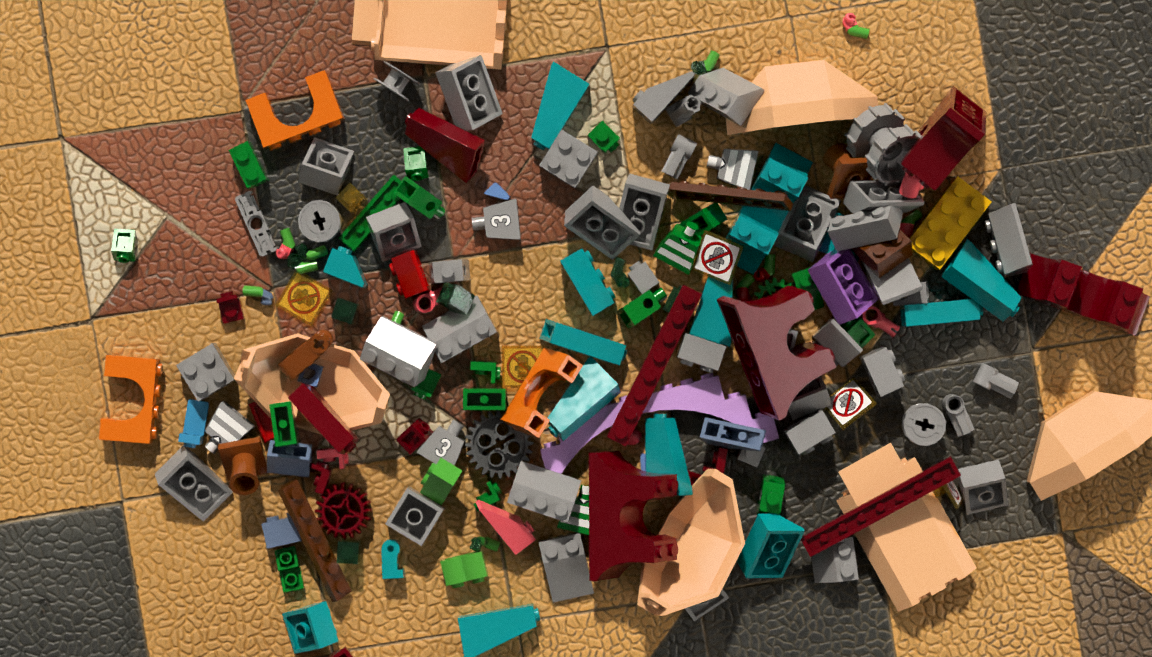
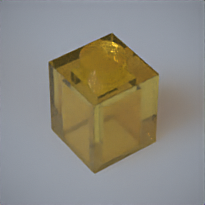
(351, 198)

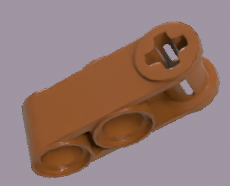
(305, 354)

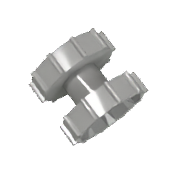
(883, 141)

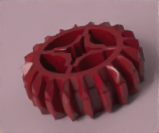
(333, 507)

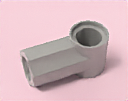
(683, 109)
(680, 153)
(991, 379)
(958, 416)

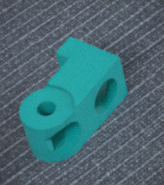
(390, 562)

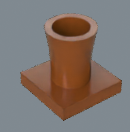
(844, 168)
(243, 463)

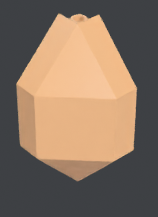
(804, 95)
(343, 383)
(1087, 439)
(708, 546)

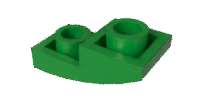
(289, 569)

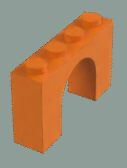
(325, 113)
(547, 369)
(145, 373)

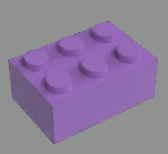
(843, 285)

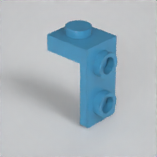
(194, 423)

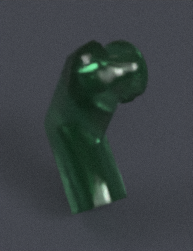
(618, 275)

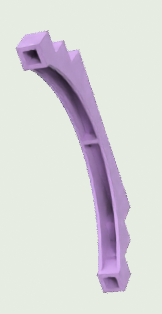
(699, 396)

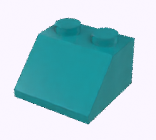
(345, 266)
(310, 627)

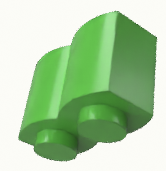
(464, 568)

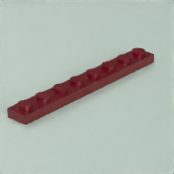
(654, 365)
(880, 506)

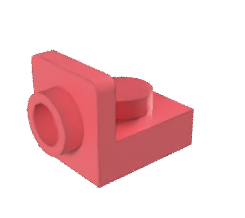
(329, 455)

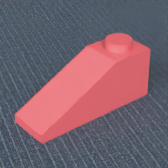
(509, 526)

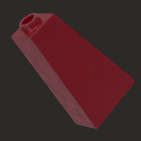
(446, 143)
(324, 418)

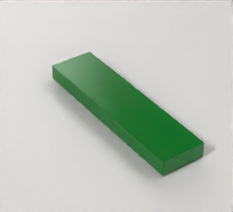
(358, 230)

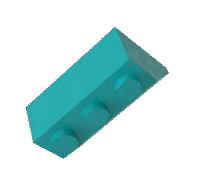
(588, 281)
(769, 546)

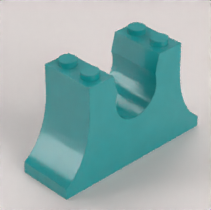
(759, 227)

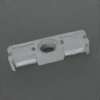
(249, 211)

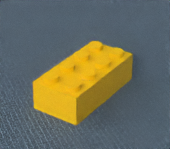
(948, 222)

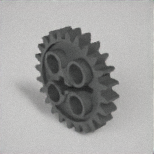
(509, 461)

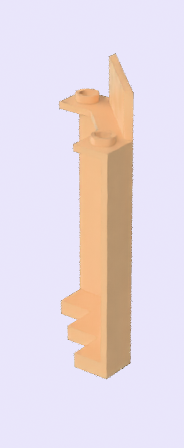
(432, 30)
(913, 547)

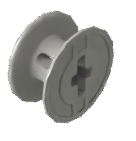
(396, 81)
(313, 231)
(915, 433)

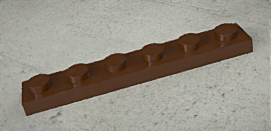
(732, 196)
(314, 540)

